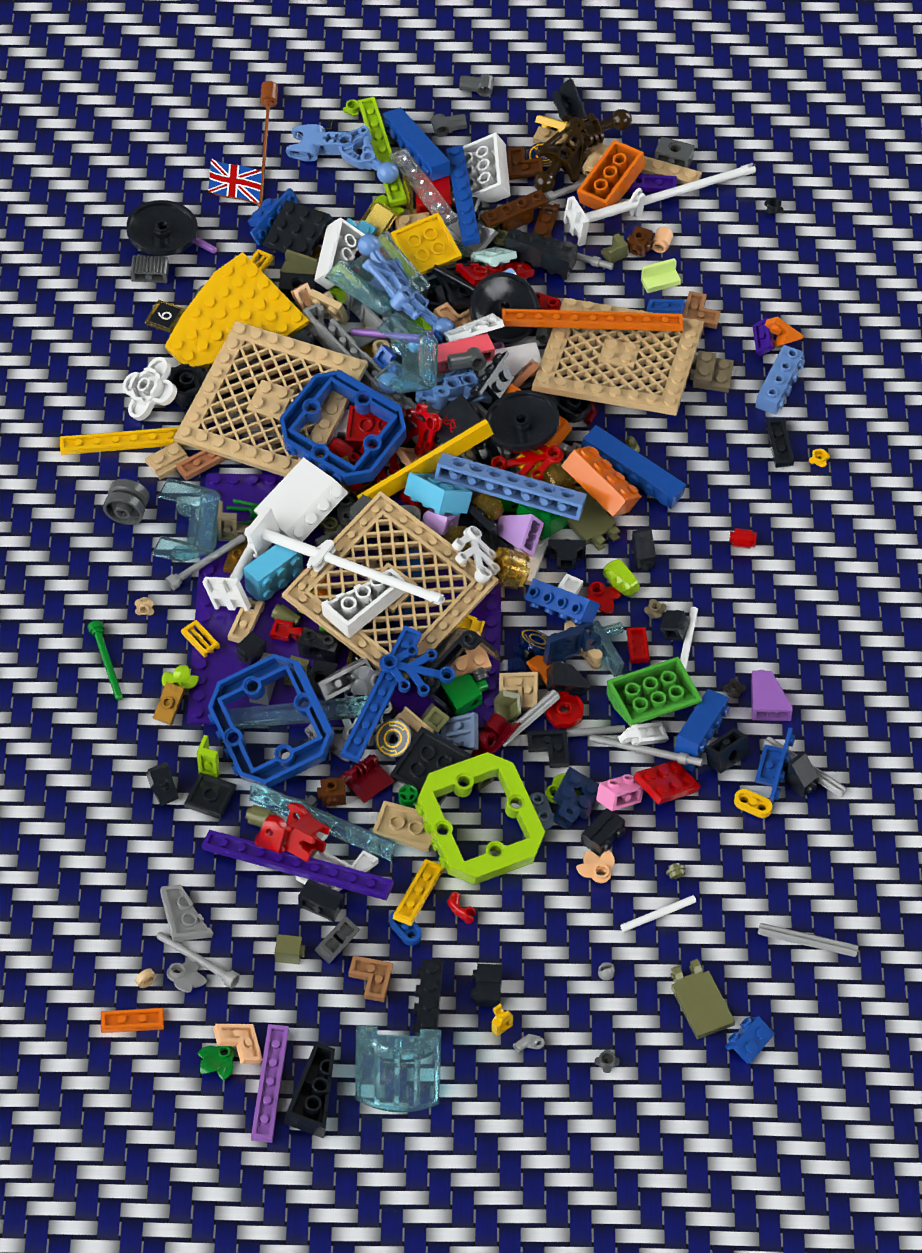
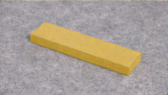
(418, 892)

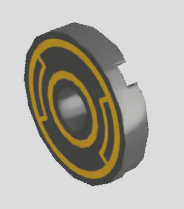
(383, 736)

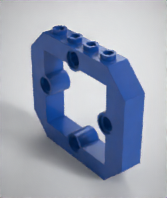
(311, 399)
(300, 757)

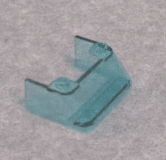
(418, 355)
(202, 509)

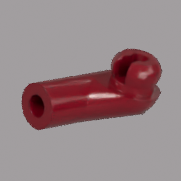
(592, 414)

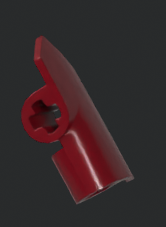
(494, 735)

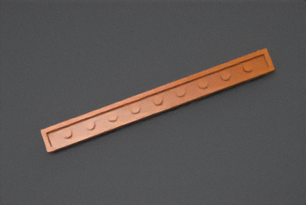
(592, 319)

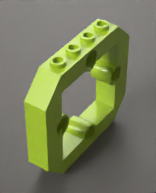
(471, 772)

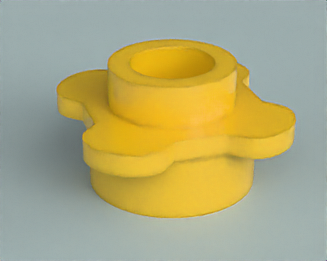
(819, 453)

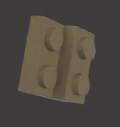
(711, 372)

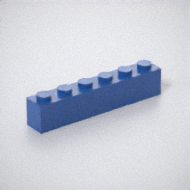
(417, 143)
(635, 467)

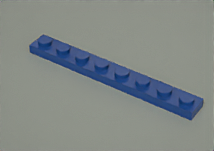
(463, 196)
(377, 700)

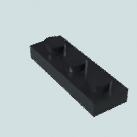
(779, 442)

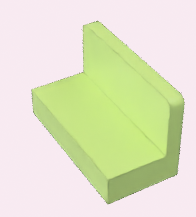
(660, 276)

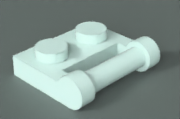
(493, 256)

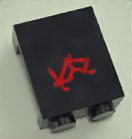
(456, 419)

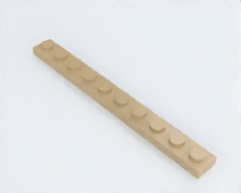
(652, 167)

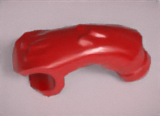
(464, 914)

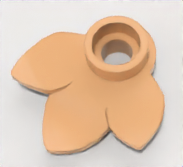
(594, 865)

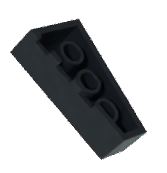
(543, 252)
(311, 1098)

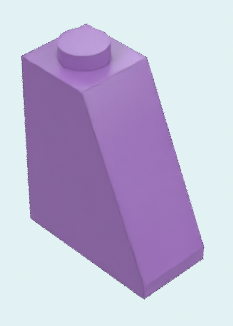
(768, 698)

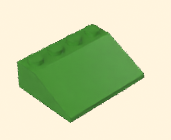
(652, 692)

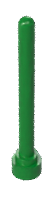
(96, 629)

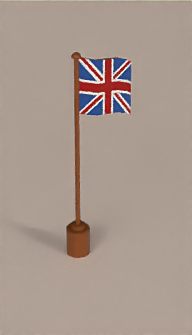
(238, 180)

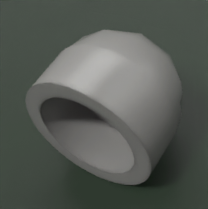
(608, 973)

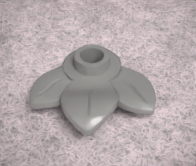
(365, 682)
(186, 975)

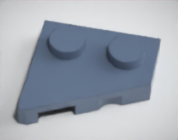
(462, 730)

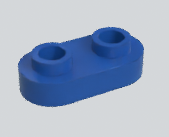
(404, 930)

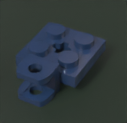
(569, 643)
(570, 804)

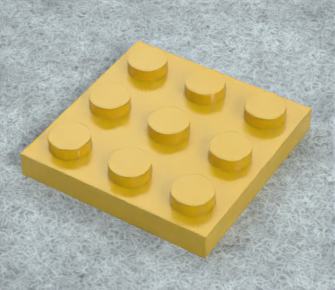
(427, 243)

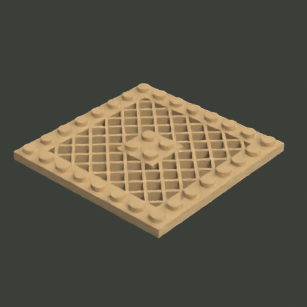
(618, 357)
(268, 399)
(381, 506)

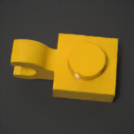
(501, 1021)

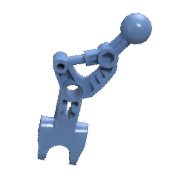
(317, 141)

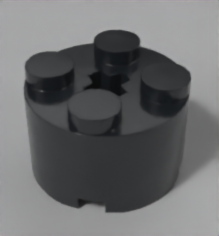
(188, 382)

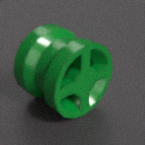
(409, 792)

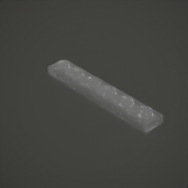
(423, 186)

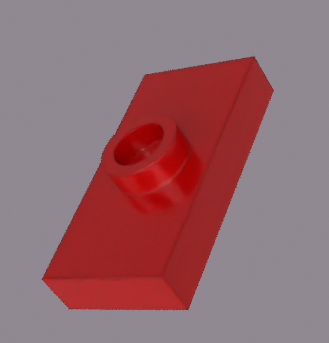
(637, 645)

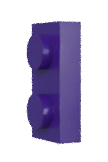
(763, 338)

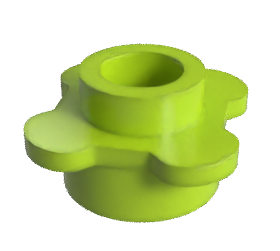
(352, 107)

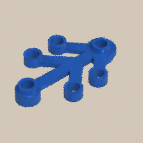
(414, 668)

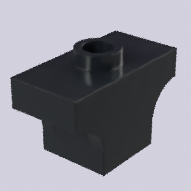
(566, 552)
(162, 783)

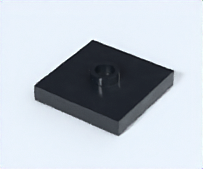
(210, 795)

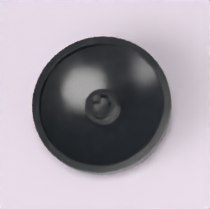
(162, 228)
(501, 292)
(522, 420)

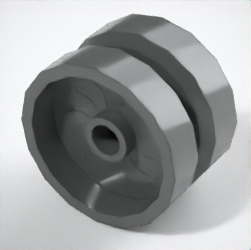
(126, 501)

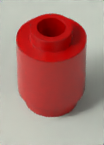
(340, 447)
(743, 538)

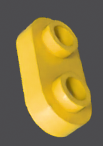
(753, 803)

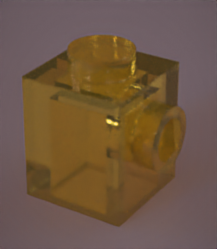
(489, 505)

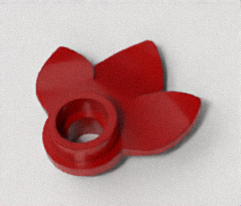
(603, 597)

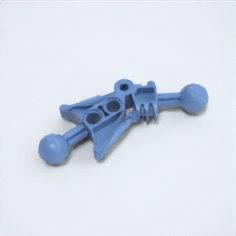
(396, 284)
(454, 385)

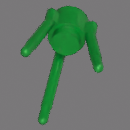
(252, 506)

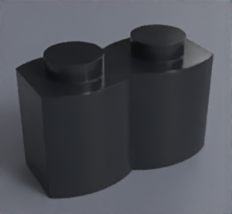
(488, 985)

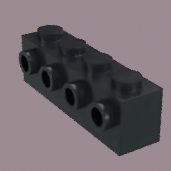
(429, 996)

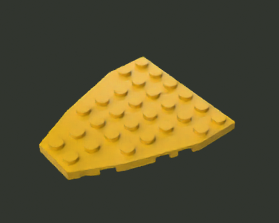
(230, 295)

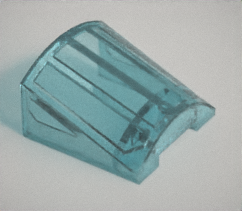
(366, 287)
(398, 1070)

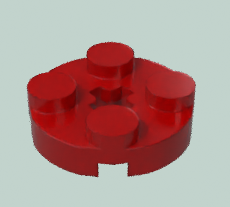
(571, 717)

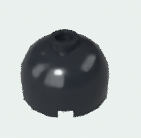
(573, 409)

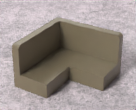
(227, 525)

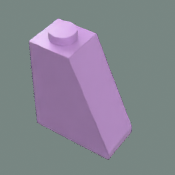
(521, 531)

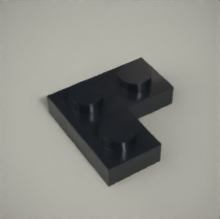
(552, 741)

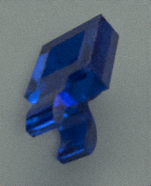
(517, 664)

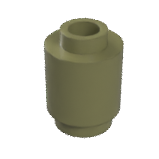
(257, 815)

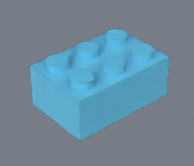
(437, 494)
(272, 571)

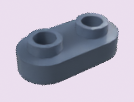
(542, 809)

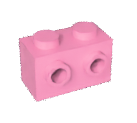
(619, 792)

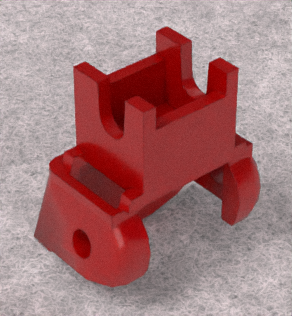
(295, 835)

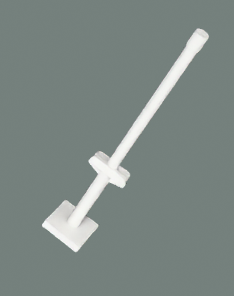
(580, 221)
(265, 532)
(229, 590)

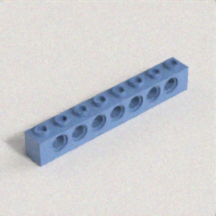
(510, 486)

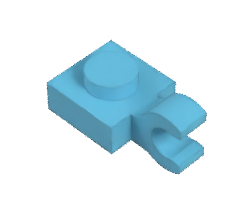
(363, 226)

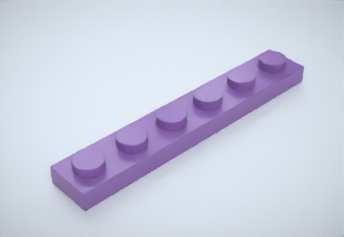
(270, 1083)

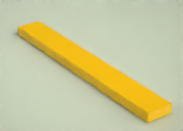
(118, 441)
(429, 461)

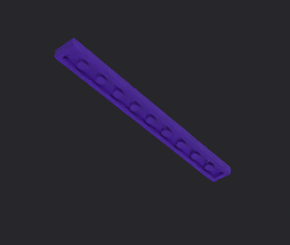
(289, 863)

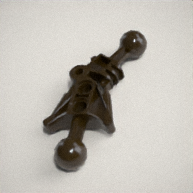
(584, 133)

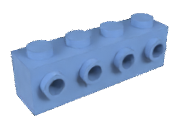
(779, 379)

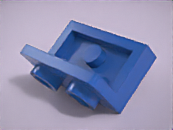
(750, 1038)

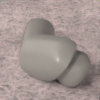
(529, 1041)

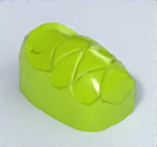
(621, 578)

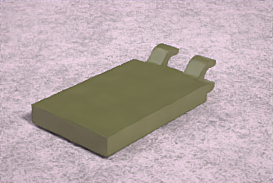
(594, 524)
(701, 1001)

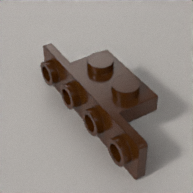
(515, 213)

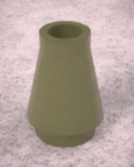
(284, 613)

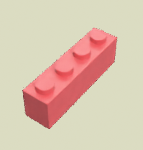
(481, 341)

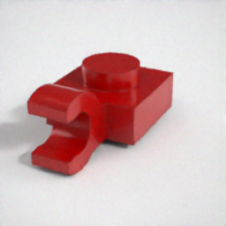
(284, 630)

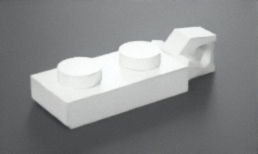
(644, 734)

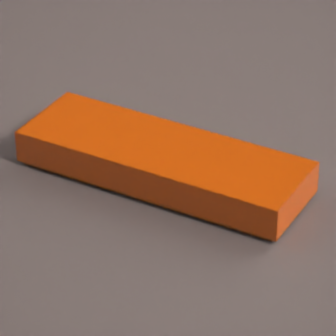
(132, 1020)

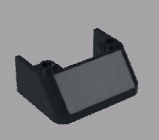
(447, 653)

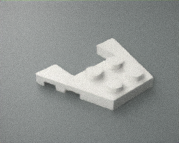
(363, 863)

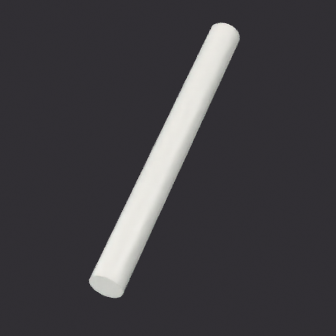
(688, 636)
(658, 913)

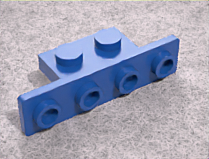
(266, 215)
(772, 763)

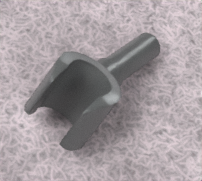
(311, 800)

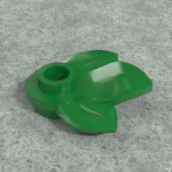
(215, 1061)

